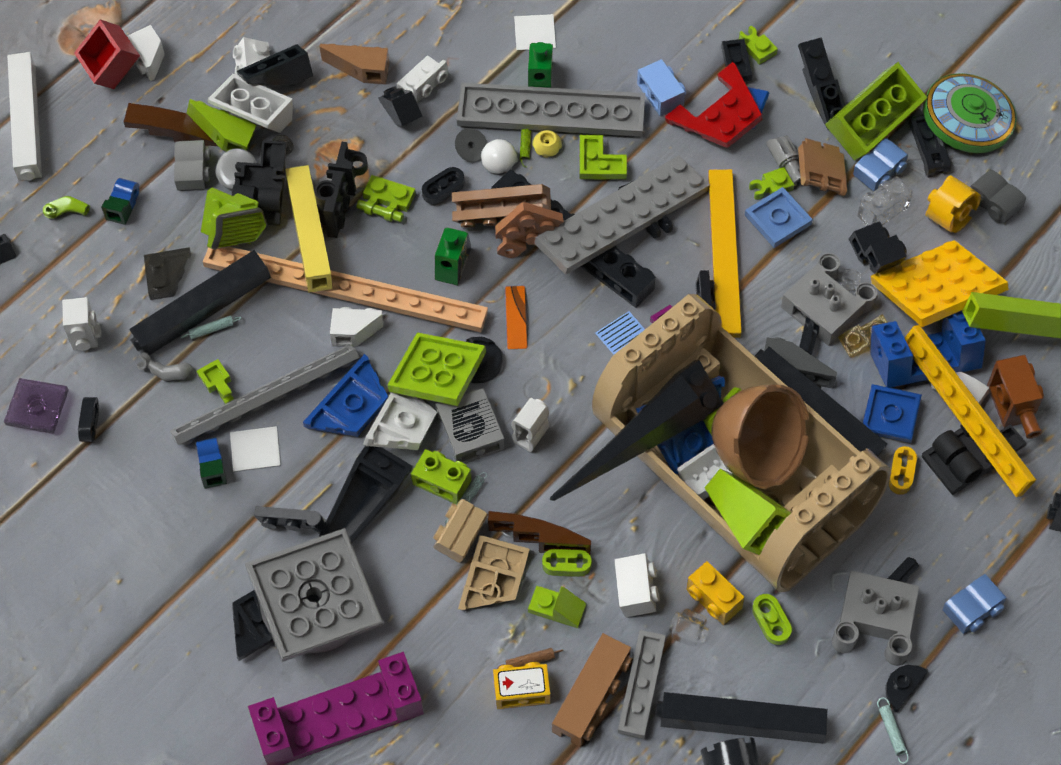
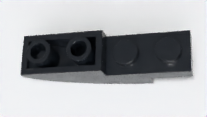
(820, 79)

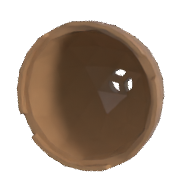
(761, 434)

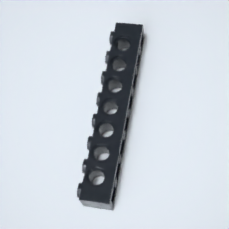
(633, 289)

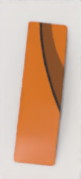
(516, 317)

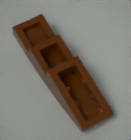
(165, 123)
(537, 531)

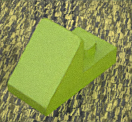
(557, 606)

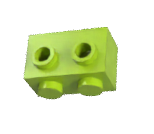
(441, 476)

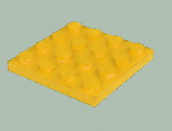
(937, 282)

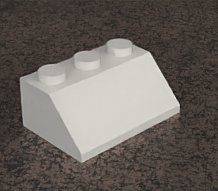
(254, 103)

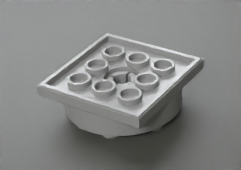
(319, 568)

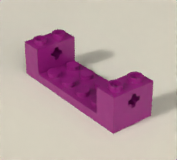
(337, 713)

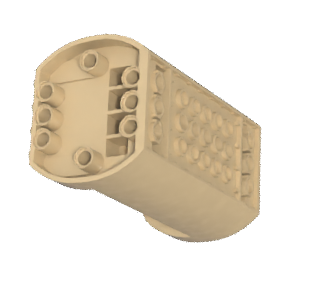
(826, 494)

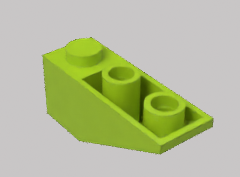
(223, 128)

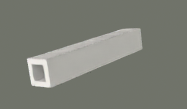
(24, 116)

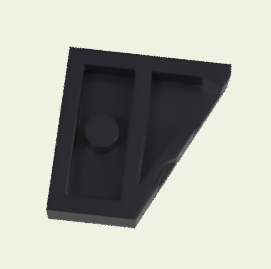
(249, 626)

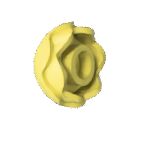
(550, 149)

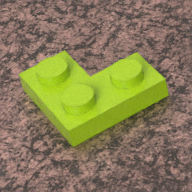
(599, 165)

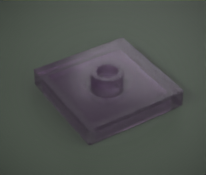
(36, 405)

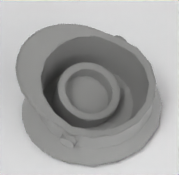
(226, 166)

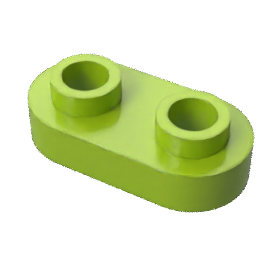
(772, 620)

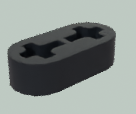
(88, 419)

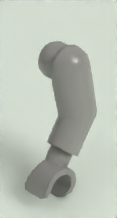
(166, 373)

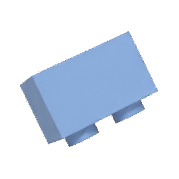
(661, 87)

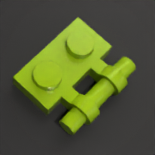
(387, 193)

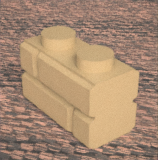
(460, 530)

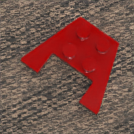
(726, 118)

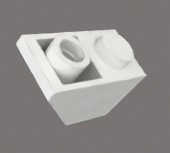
(150, 50)
(354, 325)

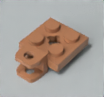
(523, 226)

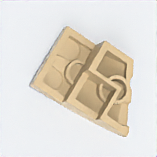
(493, 573)

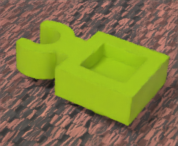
(759, 47)
(772, 182)

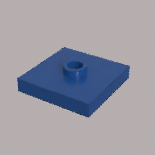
(892, 413)

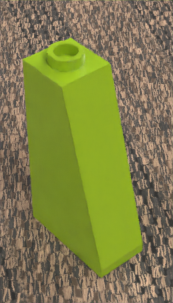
(746, 510)

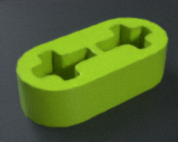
(566, 562)

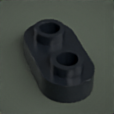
(441, 185)

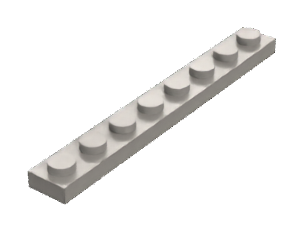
(257, 398)

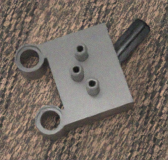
(824, 304)

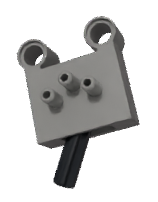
(880, 610)

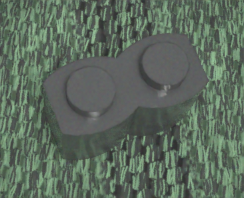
(998, 196)

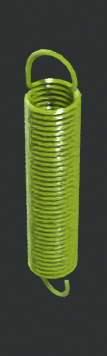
(525, 144)

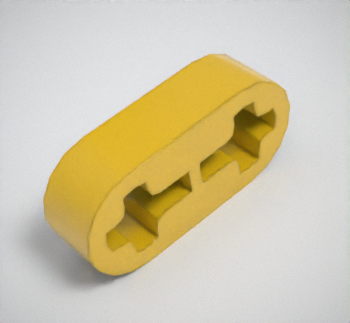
(897, 469)

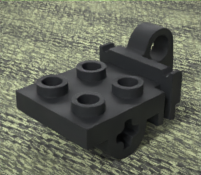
(263, 181)
(334, 194)
(959, 460)

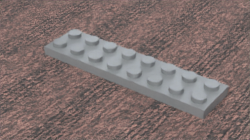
(551, 109)
(621, 214)

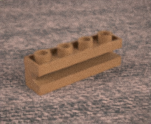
(495, 204)
(592, 689)

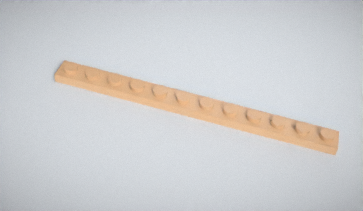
(363, 291)

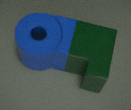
(121, 201)
(211, 463)

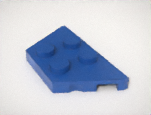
(350, 403)

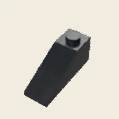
(282, 68)

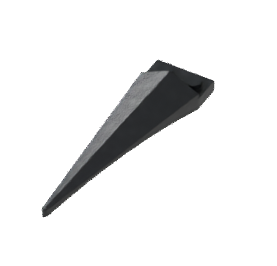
(676, 407)
(367, 490)

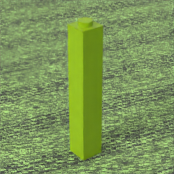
(1013, 315)

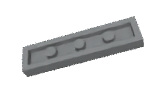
(641, 684)

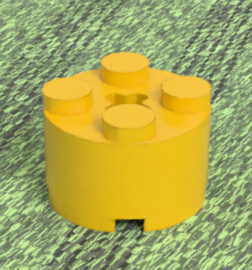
(952, 204)

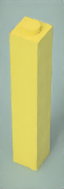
(308, 229)

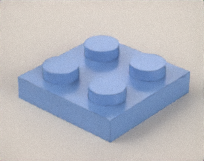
(778, 217)

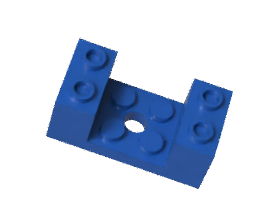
(958, 343)

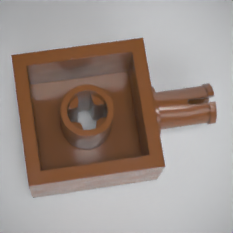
(1016, 394)

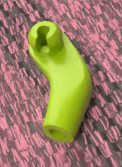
(64, 205)

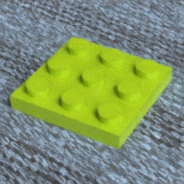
(437, 369)

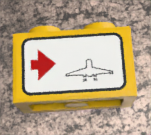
(521, 685)

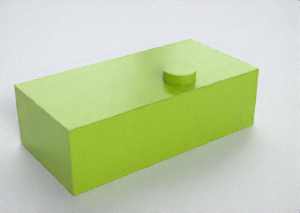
(876, 111)

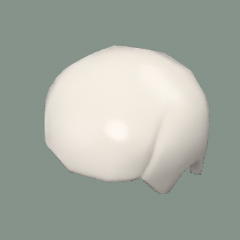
(498, 156)

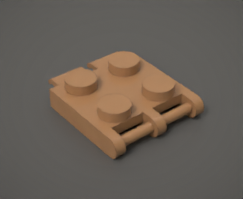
(822, 166)

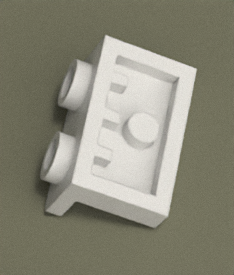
(424, 77)

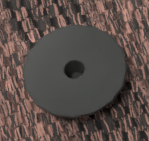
(470, 144)

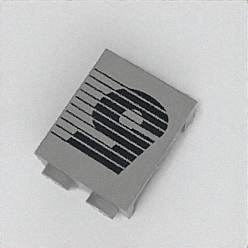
(471, 427)

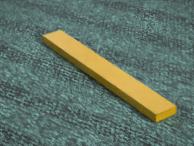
(724, 250)
(969, 412)

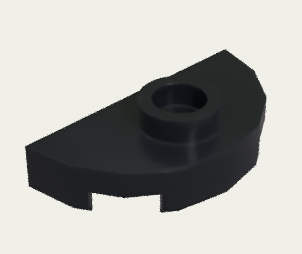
(902, 684)

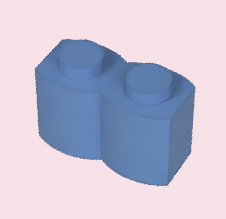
(880, 164)
(974, 604)

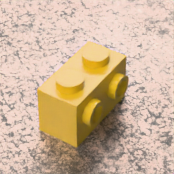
(715, 593)

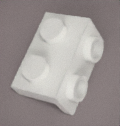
(249, 52)
(700, 470)

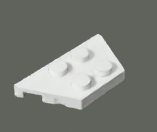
(401, 423)

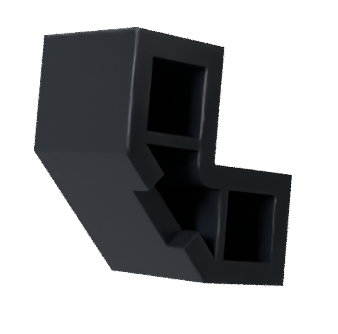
(876, 247)

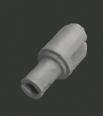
(786, 156)

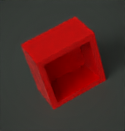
(106, 54)

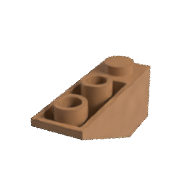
(362, 63)

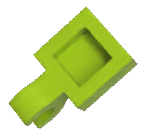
(216, 378)

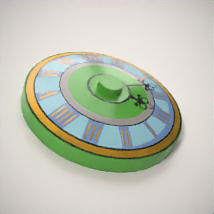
(969, 113)

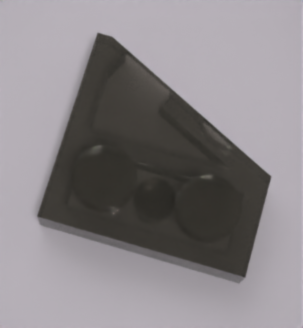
(165, 271)

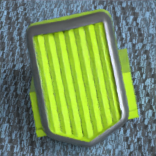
(231, 219)

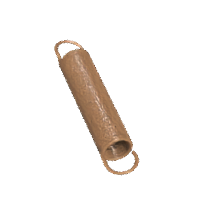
(540, 656)

